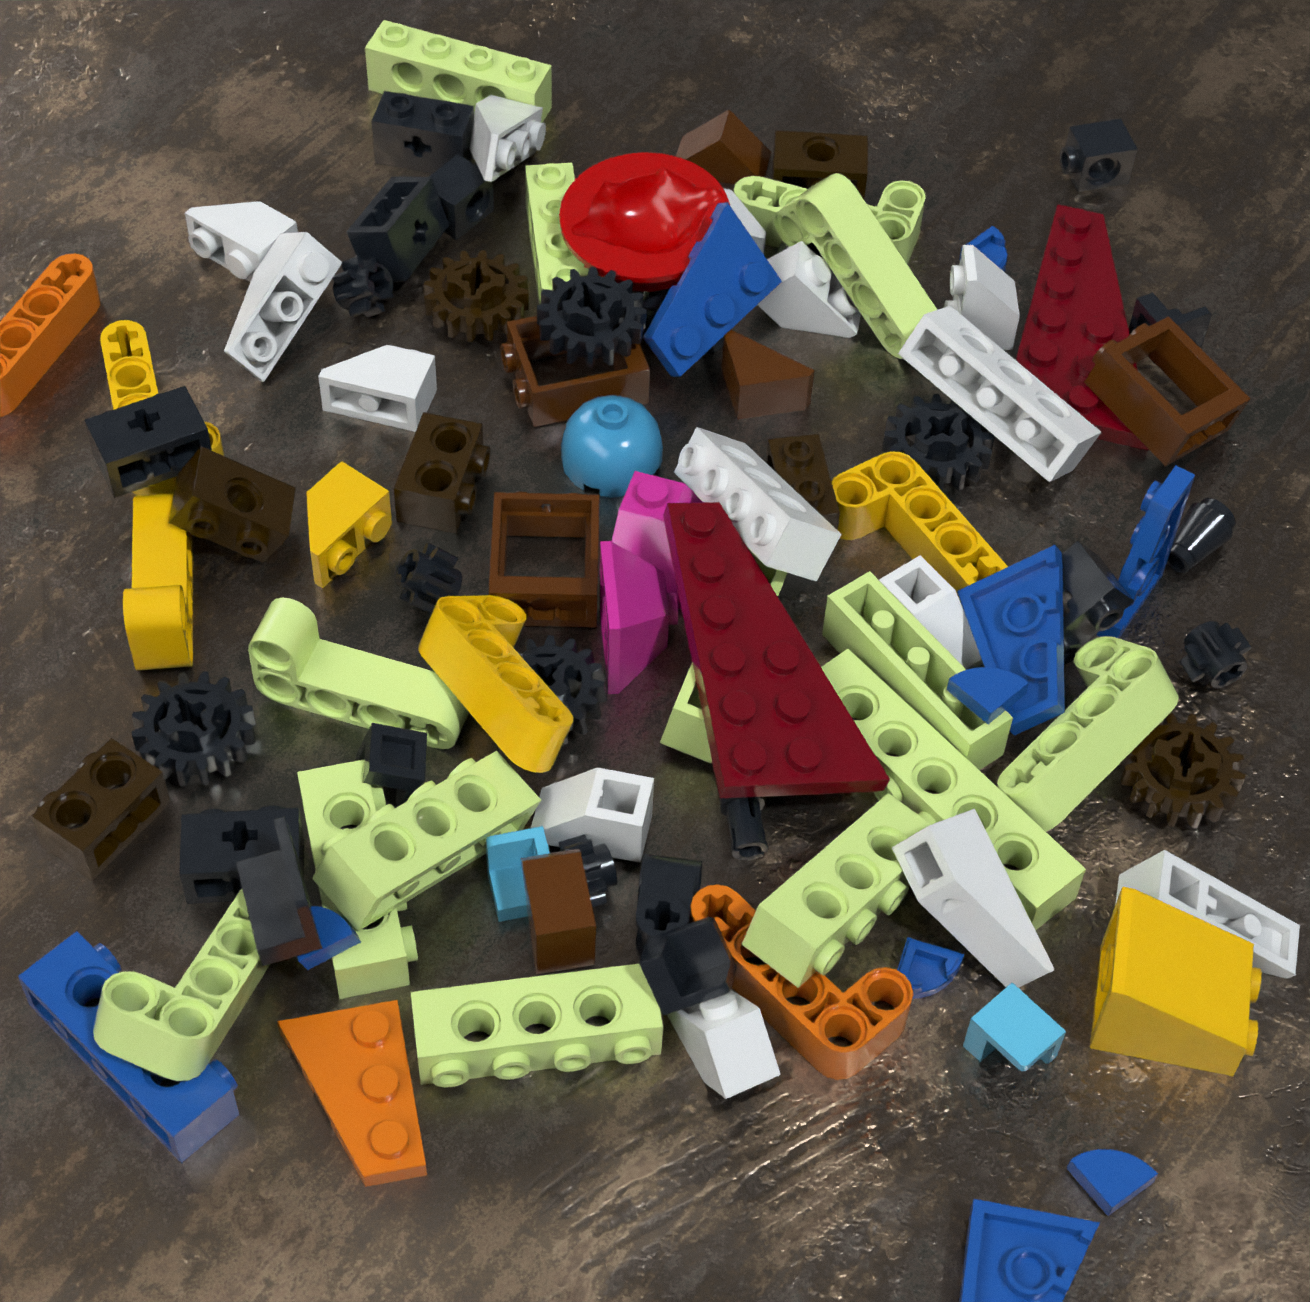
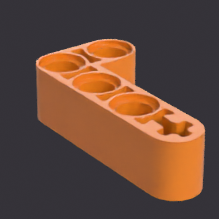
(44, 325)
(829, 1010)

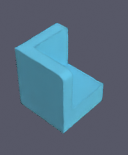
(505, 868)
(1015, 1029)

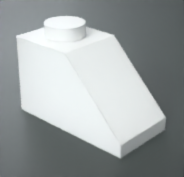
(381, 386)

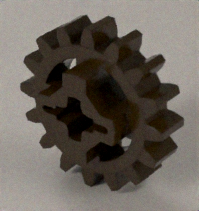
(476, 295)
(1209, 770)

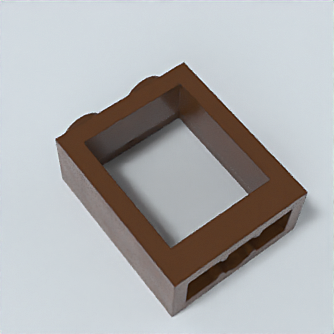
(560, 400)
(1146, 410)
(547, 599)

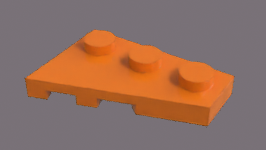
(364, 1083)

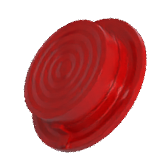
(639, 217)

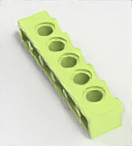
(927, 761)

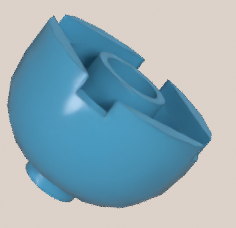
(608, 443)

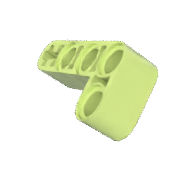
(897, 211)
(859, 255)
(348, 683)
(1121, 706)
(182, 1026)

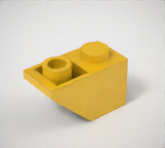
(344, 519)

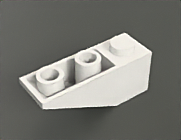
(504, 134)
(279, 301)
(971, 895)

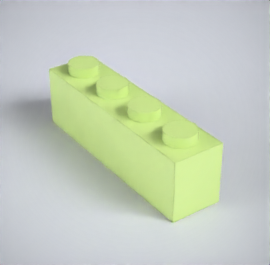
(912, 663)

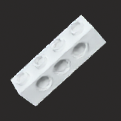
(999, 393)
(760, 504)

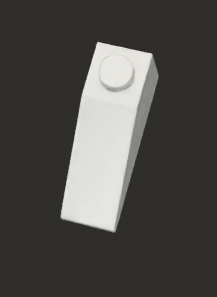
(1217, 903)

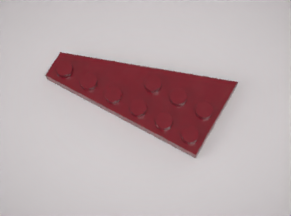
(1074, 315)
(760, 689)

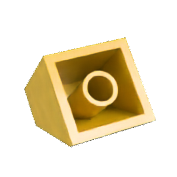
(1174, 988)

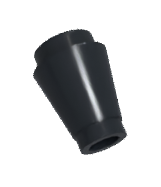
(1200, 533)

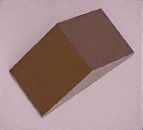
(726, 149)
(763, 379)
(559, 911)

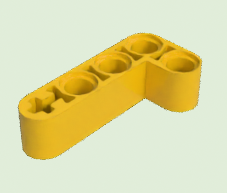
(133, 380)
(903, 499)
(161, 595)
(474, 654)

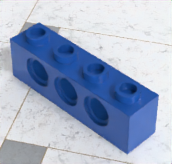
(177, 1115)

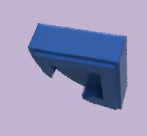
(992, 245)
(987, 690)
(334, 935)
(928, 967)
(1111, 1177)

